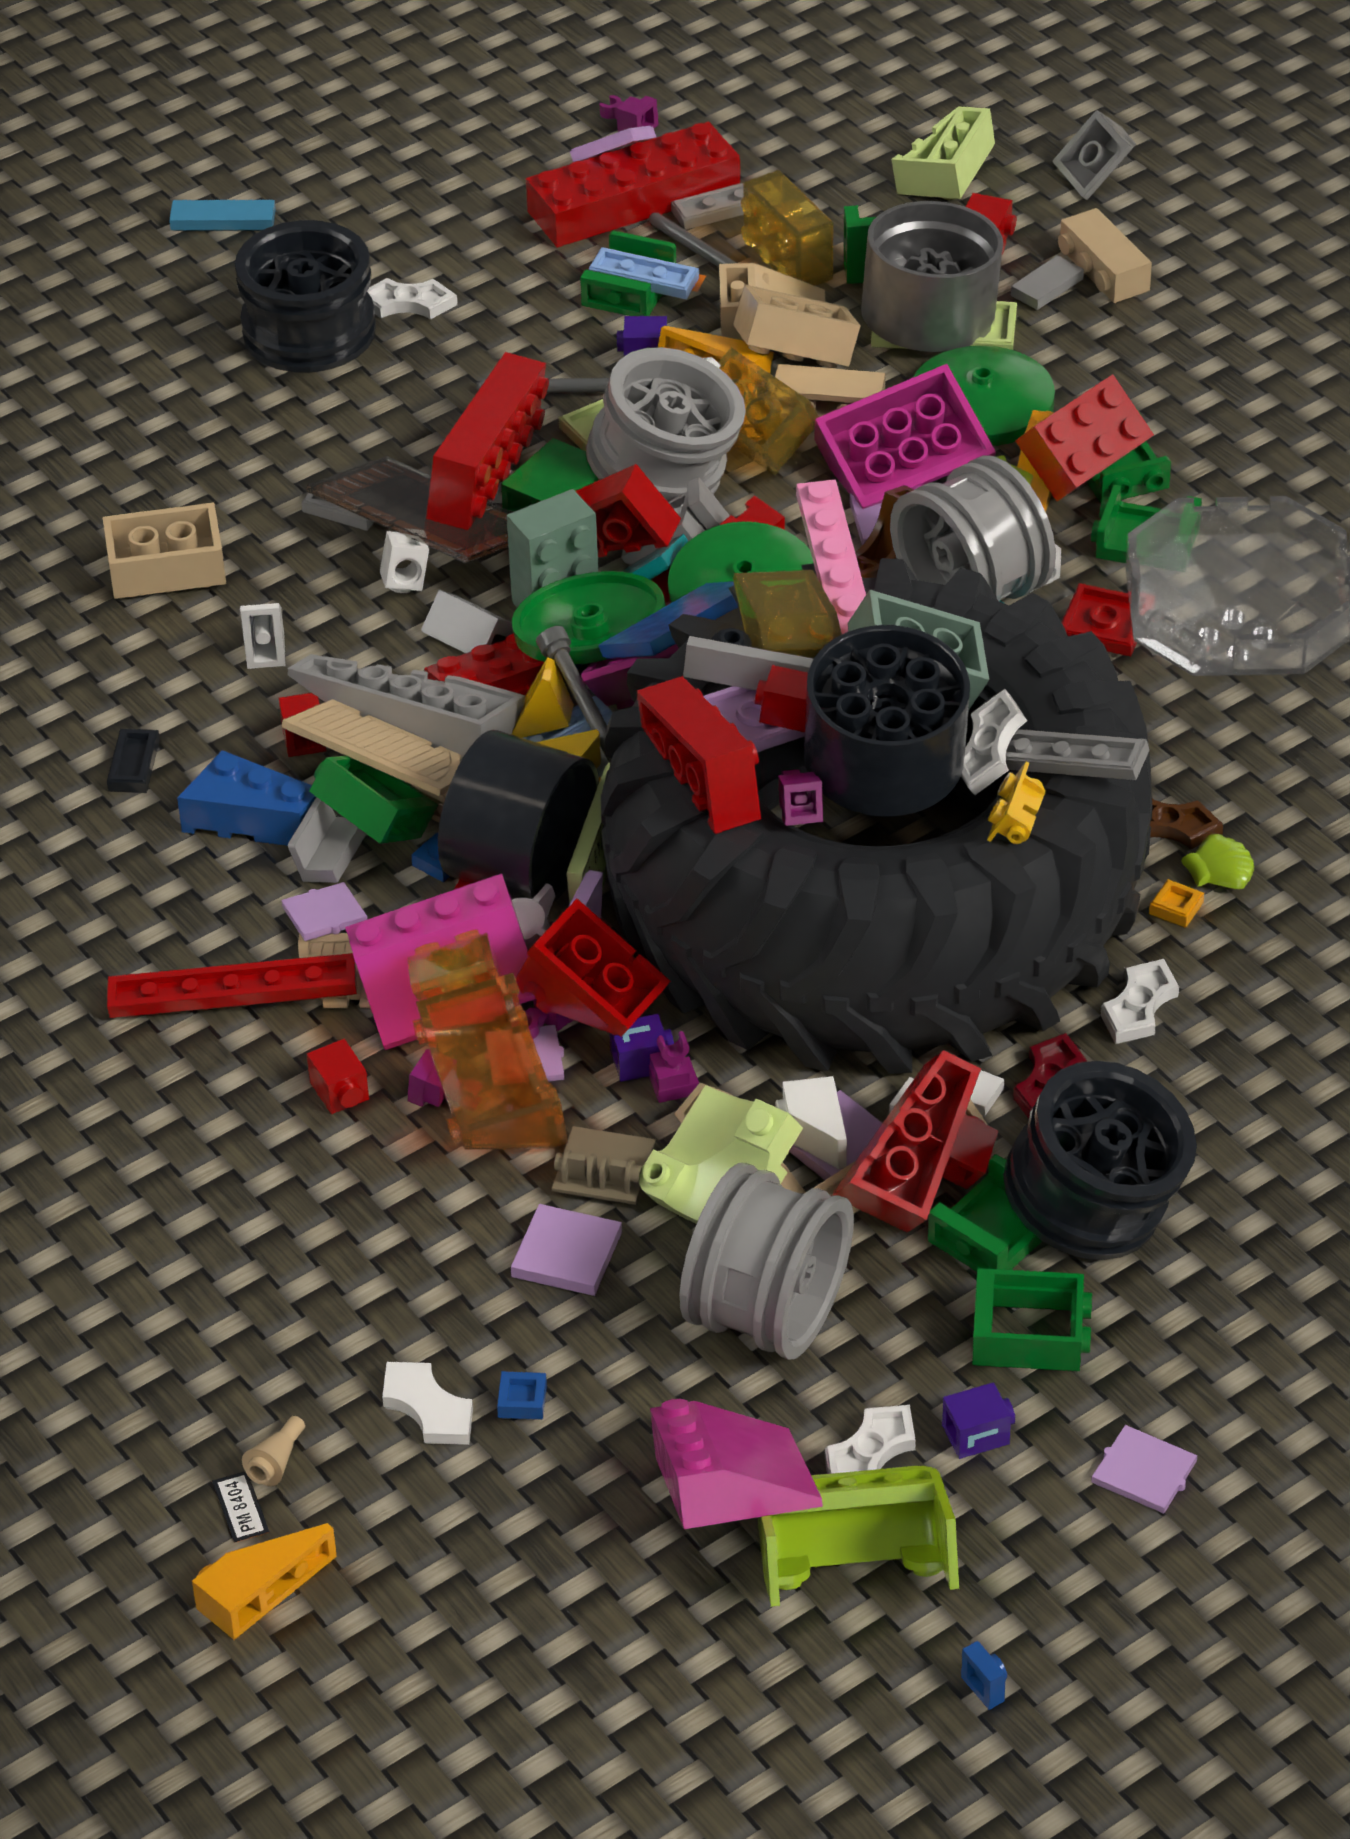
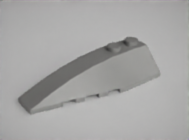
(439, 711)

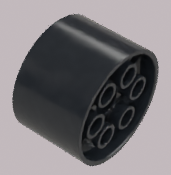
(866, 705)
(515, 813)

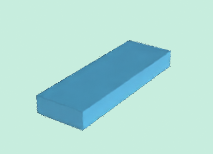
(222, 214)

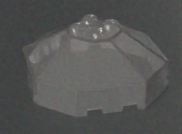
(1239, 586)

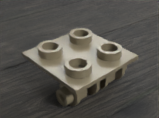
(602, 1165)

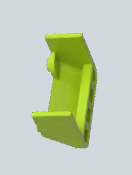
(863, 1520)

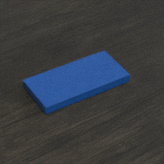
(653, 632)

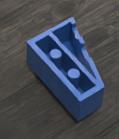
(244, 800)

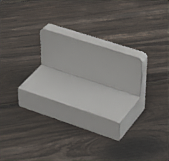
(463, 623)
(324, 844)

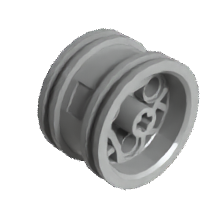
(669, 418)
(976, 521)
(766, 1260)

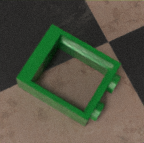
(373, 799)
(1034, 1291)

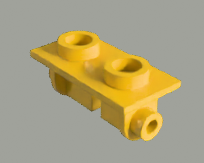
(1016, 811)

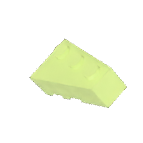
(948, 157)

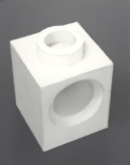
(398, 549)

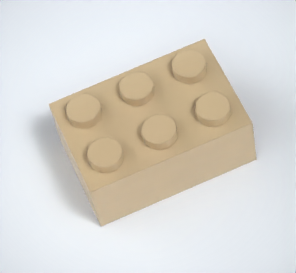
(796, 326)
(164, 550)

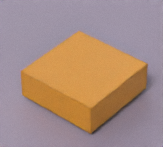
(1176, 903)

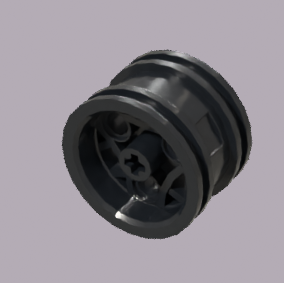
(305, 296)
(1099, 1160)

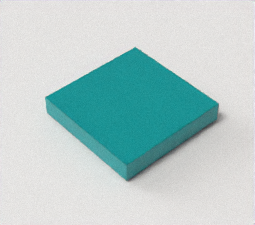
(657, 560)

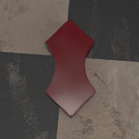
(1047, 1060)

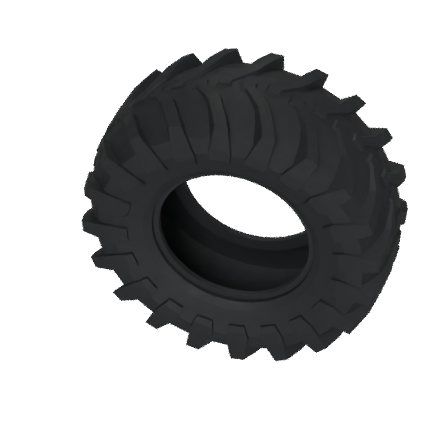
(896, 939)

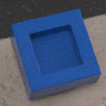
(427, 859)
(522, 1395)
(984, 1674)

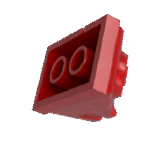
(589, 973)

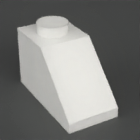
(263, 635)
(818, 1112)

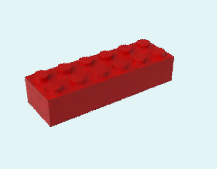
(630, 183)
(487, 441)

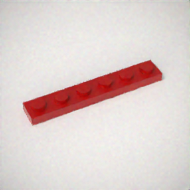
(231, 985)

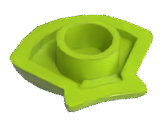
(1220, 863)

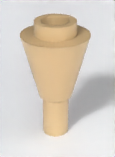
(269, 1458)

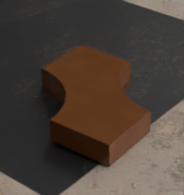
(1183, 822)

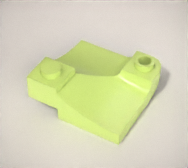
(712, 1140)

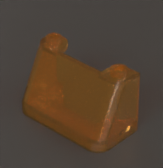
(490, 1068)

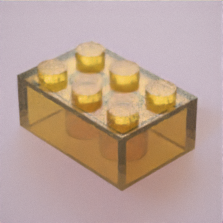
(787, 229)
(775, 414)

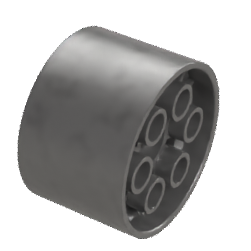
(931, 275)

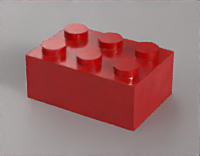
(1084, 437)

